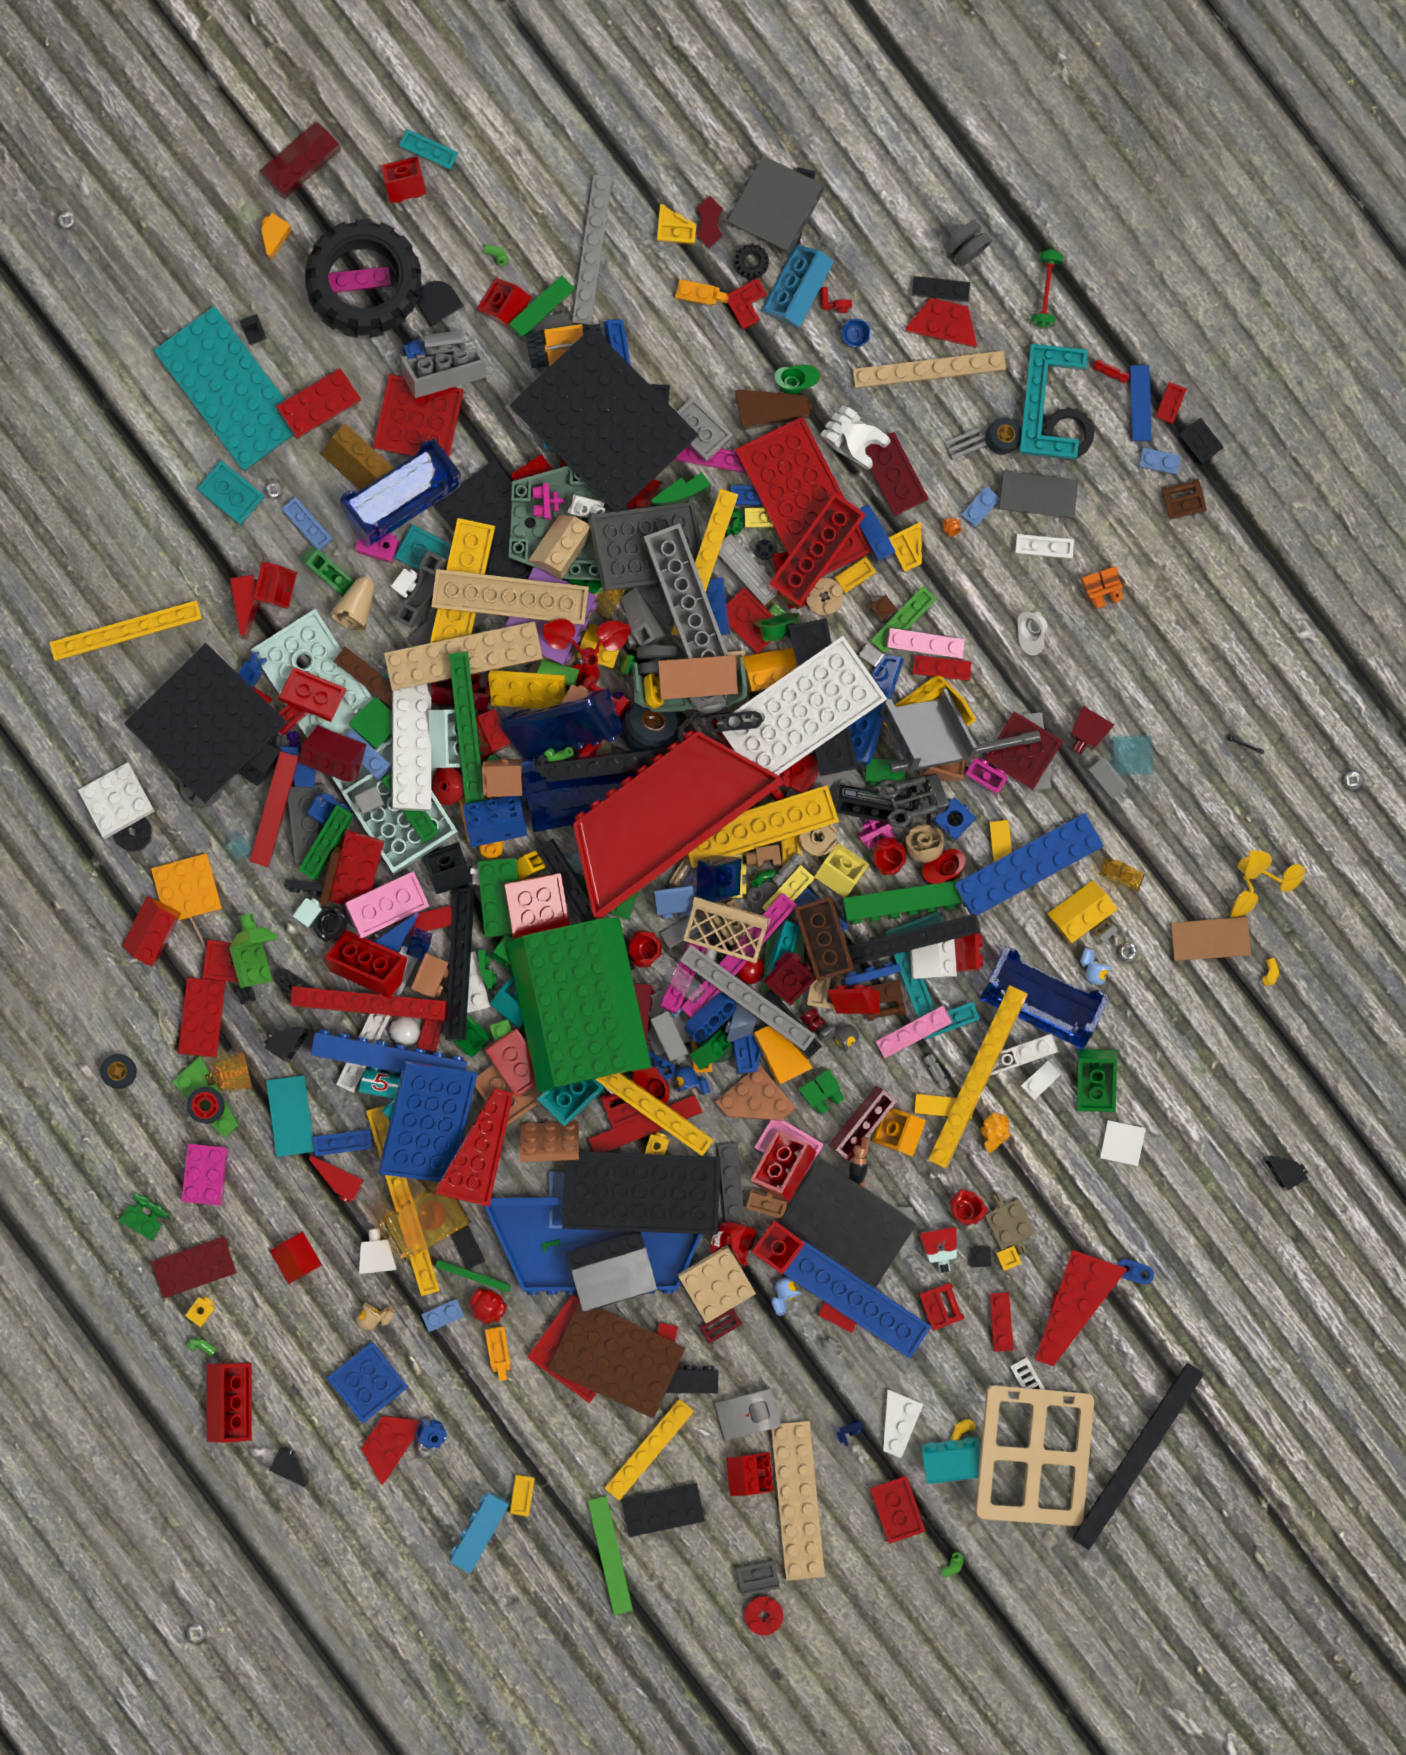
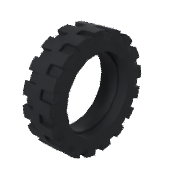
(1077, 415)

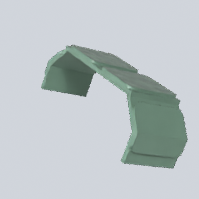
(683, 704)

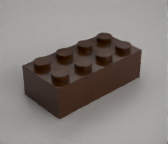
(824, 939)

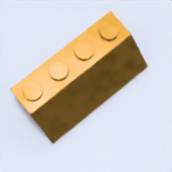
(355, 458)

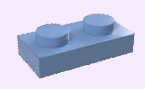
(1159, 461)
(980, 507)
(443, 1315)

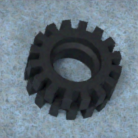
(751, 250)

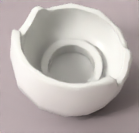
(405, 1031)

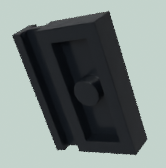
(1201, 441)

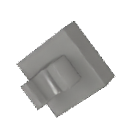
(1105, 931)

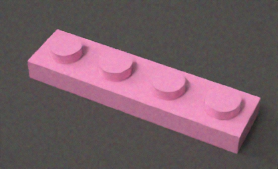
(925, 643)
(914, 1031)

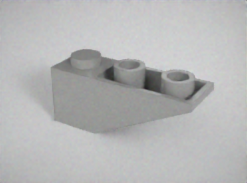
(641, 620)

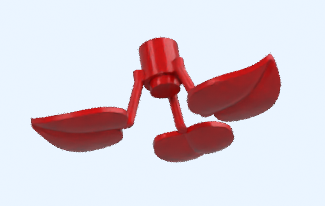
(611, 633)

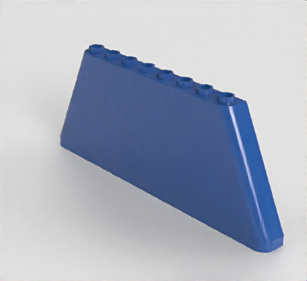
(525, 1225)

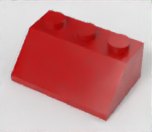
(151, 931)
(783, 1166)

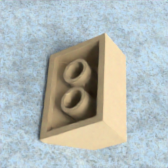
(561, 545)

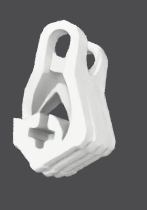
(852, 436)

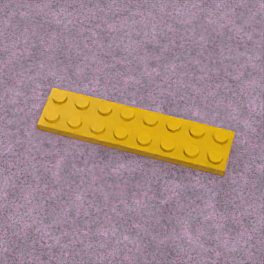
(470, 555)
(770, 825)

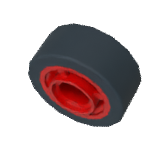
(195, 1101)

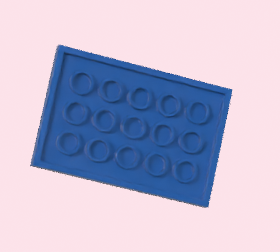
(427, 1121)

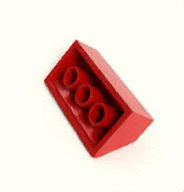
(366, 963)
(229, 1402)

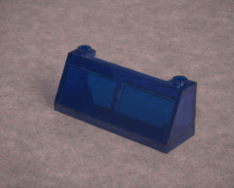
(401, 493)
(558, 802)
(1050, 1001)

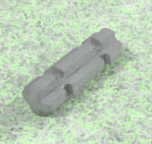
(788, 869)
(936, 1071)

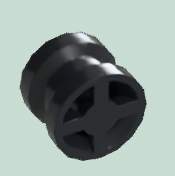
(766, 548)
(245, 994)

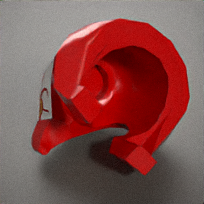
(735, 1234)

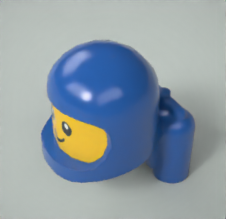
(687, 1079)

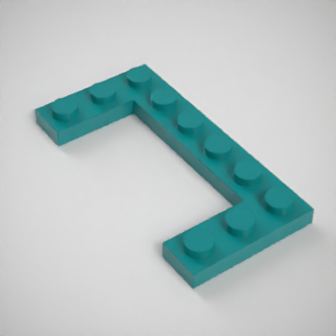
(1031, 439)
(917, 988)

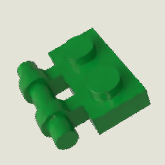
(140, 1221)

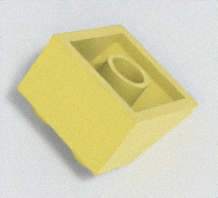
(841, 870)

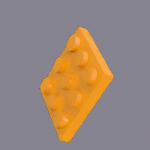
(188, 886)

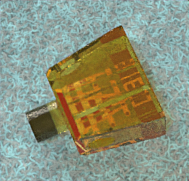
(231, 1074)

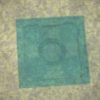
(1133, 755)

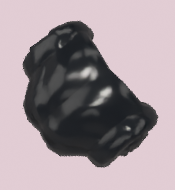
(331, 923)

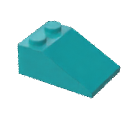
(570, 1100)

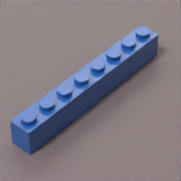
(376, 1055)

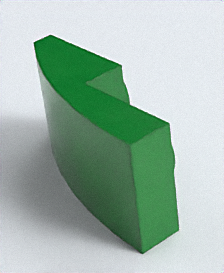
(626, 666)
(487, 974)

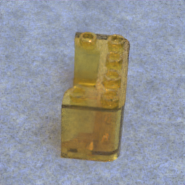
(423, 1223)

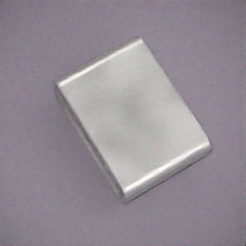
(871, 655)

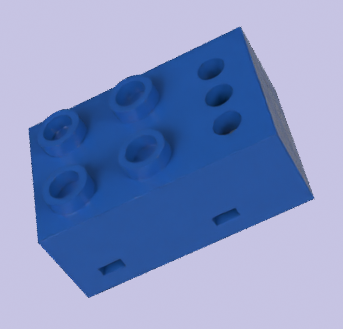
(494, 820)

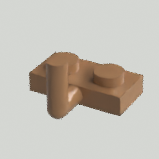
(766, 1203)

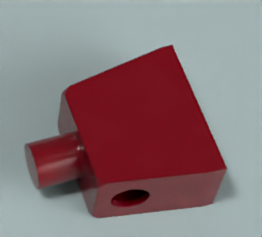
(1089, 730)

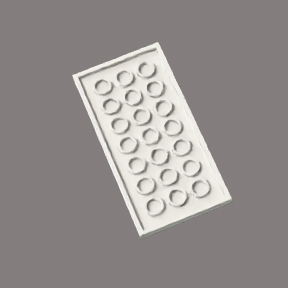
(806, 708)

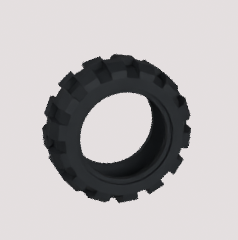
(369, 236)

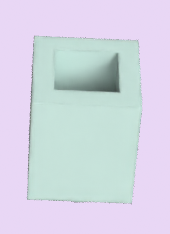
(308, 912)

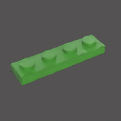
(905, 617)

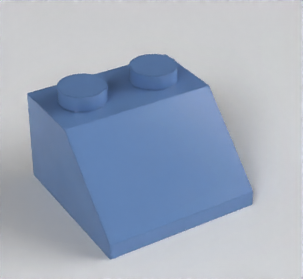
(674, 902)

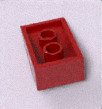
(246, 607)

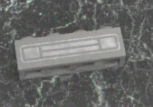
(745, 568)

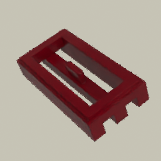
(735, 1317)

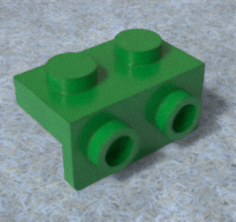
(475, 1038)

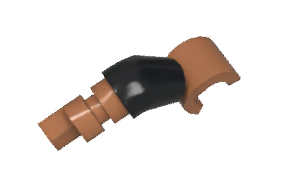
(858, 1166)

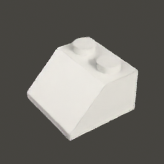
(934, 961)

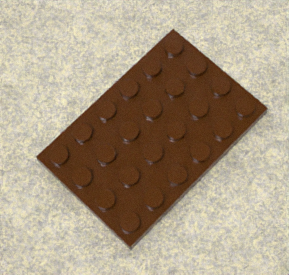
(617, 1359)

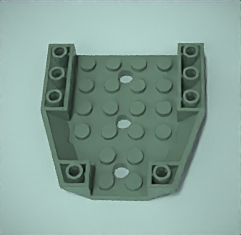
(525, 540)

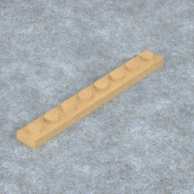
(929, 369)

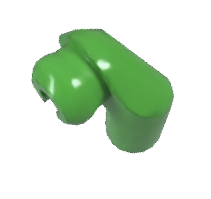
(560, 755)
(201, 1344)
(955, 1565)

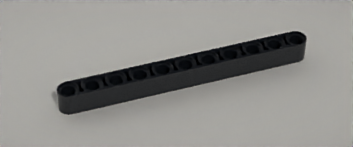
(1137, 1456)

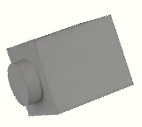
(368, 801)

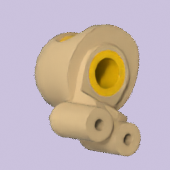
(370, 1317)

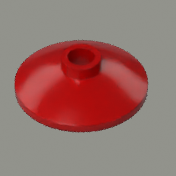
(454, 782)

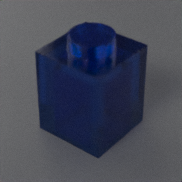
(419, 943)

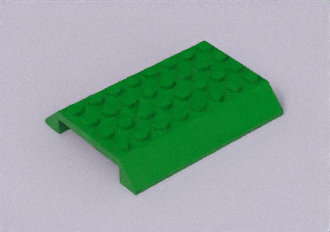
(578, 1003)

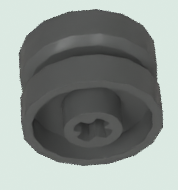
(967, 243)
(652, 655)

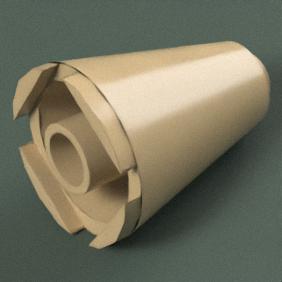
(355, 605)

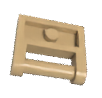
(819, 993)

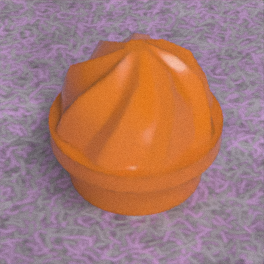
(952, 526)

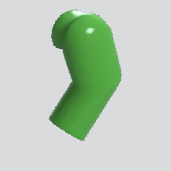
(499, 254)

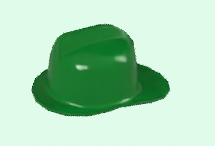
(796, 378)
(775, 627)

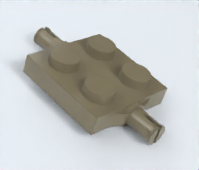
(1009, 1224)

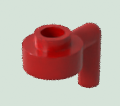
(841, 306)

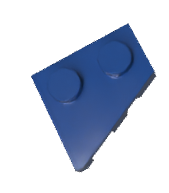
(746, 1054)

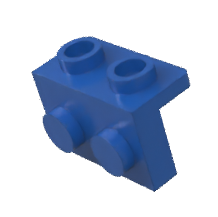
(322, 807)

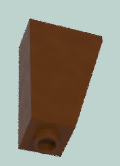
(770, 408)

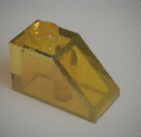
(1121, 874)

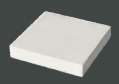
(1122, 1143)

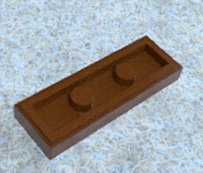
(330, 876)

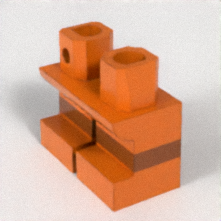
(1101, 585)

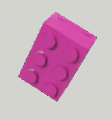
(205, 1174)

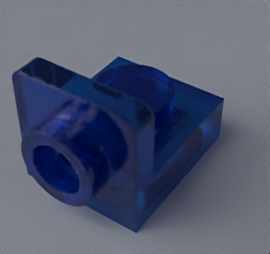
(851, 1428)

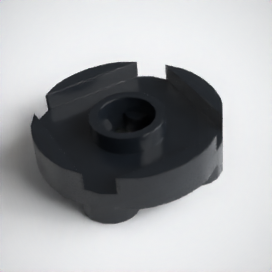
(135, 843)

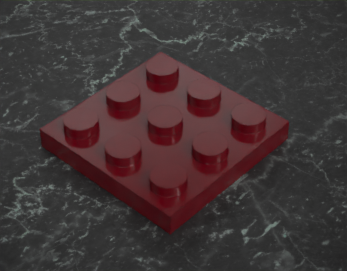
(1027, 761)

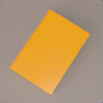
(781, 1055)

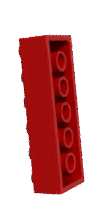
(816, 551)

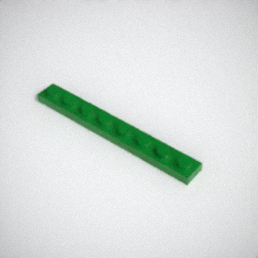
(466, 726)

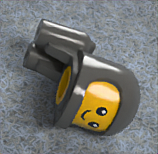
(844, 1036)

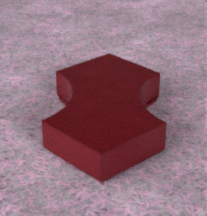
(709, 212)

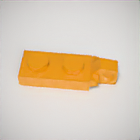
(700, 293)
(498, 1351)

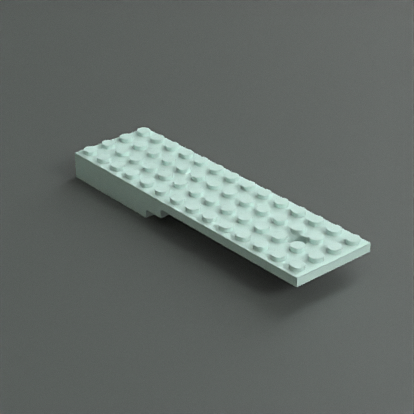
(312, 637)

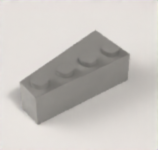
(442, 371)

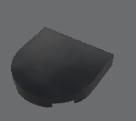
(438, 301)

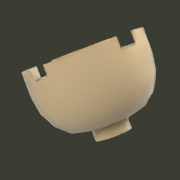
(925, 843)

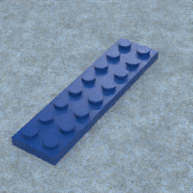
(1028, 865)
(857, 1300)

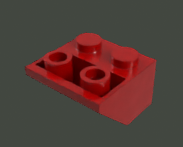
(967, 953)
(855, 999)
(749, 1474)

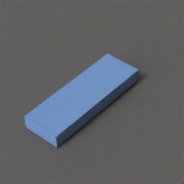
(307, 524)

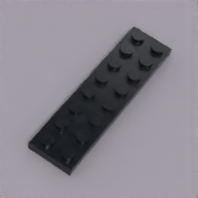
(837, 753)

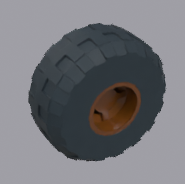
(649, 728)

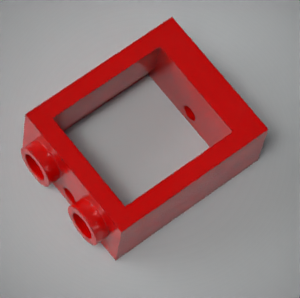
(277, 592)

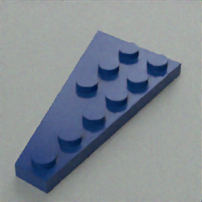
(867, 729)

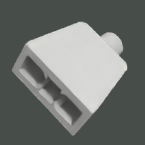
(376, 1254)

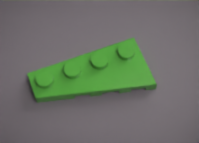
(194, 1078)

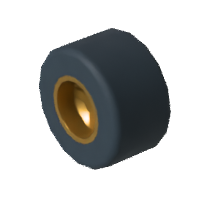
(1009, 432)
(114, 1066)

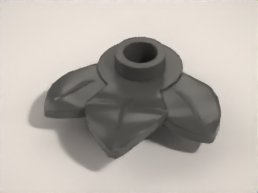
(765, 892)

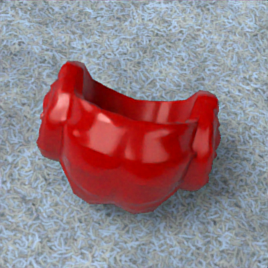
(889, 855)
(644, 948)
(967, 1207)
(487, 1306)

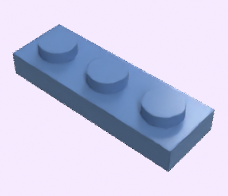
(371, 760)

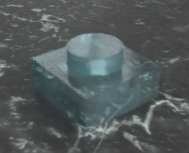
(239, 847)

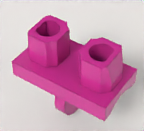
(543, 492)
(873, 828)

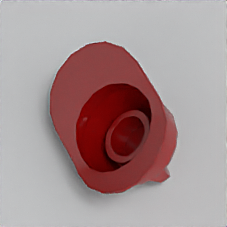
(946, 867)
(653, 1082)

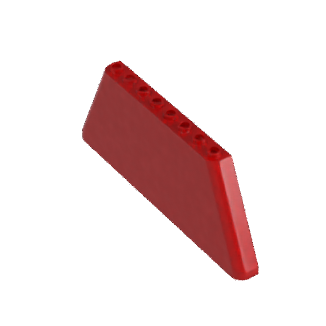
(664, 815)

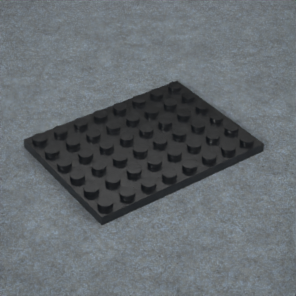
(604, 420)

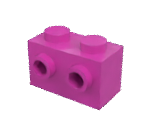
(383, 550)
(986, 776)

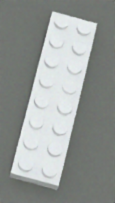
(411, 749)

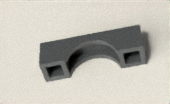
(416, 605)

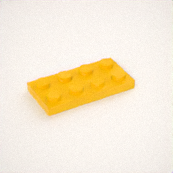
(526, 689)

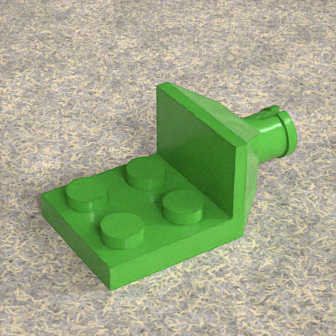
(249, 953)

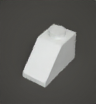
(1040, 1080)

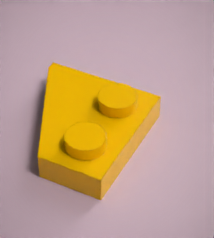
(675, 228)
(908, 547)

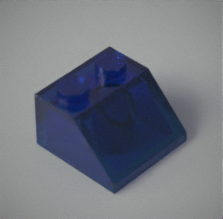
(718, 877)

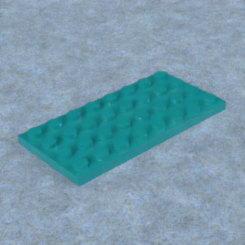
(227, 387)

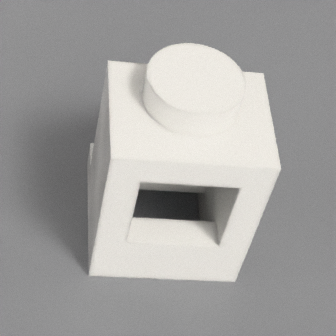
(405, 583)

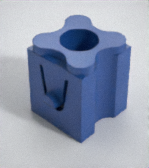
(954, 832)

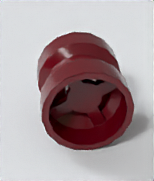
(812, 1015)

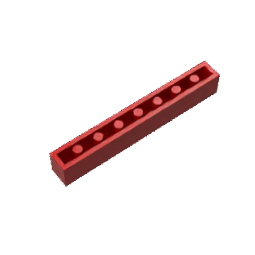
(368, 1004)

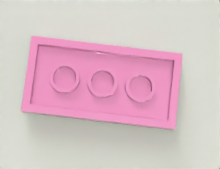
(386, 904)

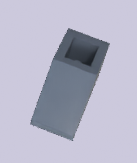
(741, 1025)

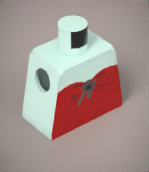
(940, 1247)

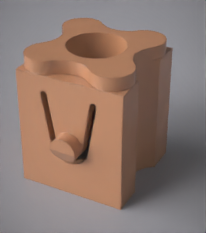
(502, 777)

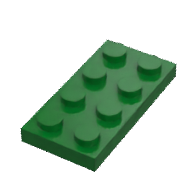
(494, 905)

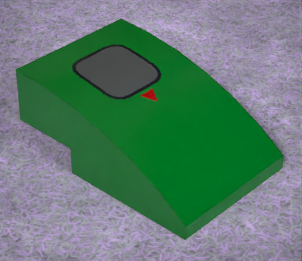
(683, 492)

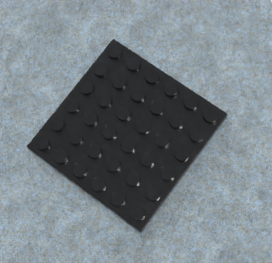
(205, 723)

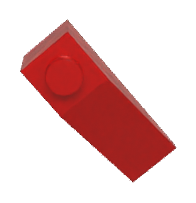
(341, 1182)

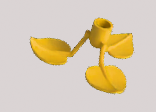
(1251, 868)

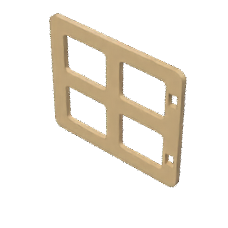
(1034, 1456)

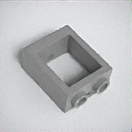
(670, 1037)

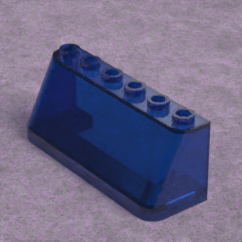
(563, 725)

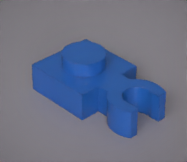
(251, 669)

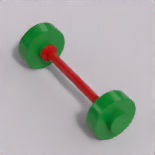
(1050, 259)

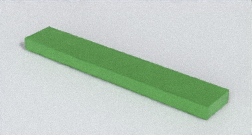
(610, 1555)

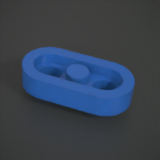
(1134, 1271)

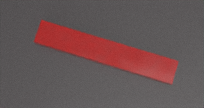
(274, 809)
(640, 1127)

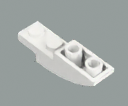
(1025, 1053)

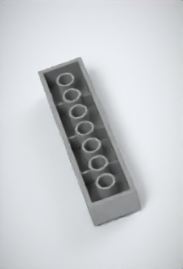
(685, 593)

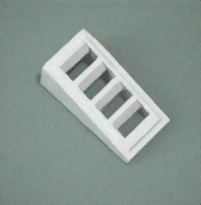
(1025, 1361)

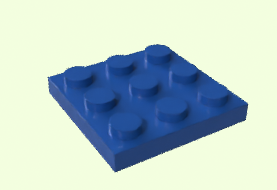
(367, 1382)

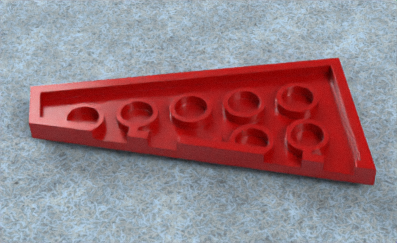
(476, 1161)

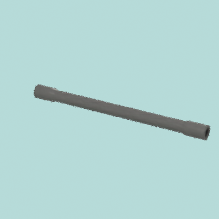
(1023, 739)

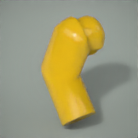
(1273, 972)
(962, 1427)

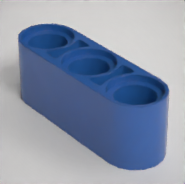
(710, 1017)

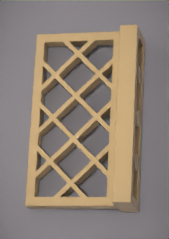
(734, 914)

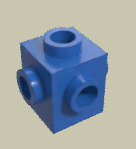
(430, 1433)

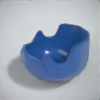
(856, 333)

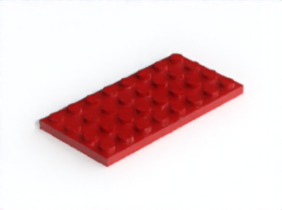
(795, 486)

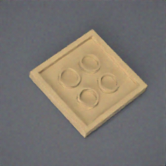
(716, 1284)

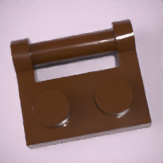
(1184, 505)
(888, 993)

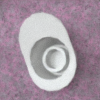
(1031, 632)

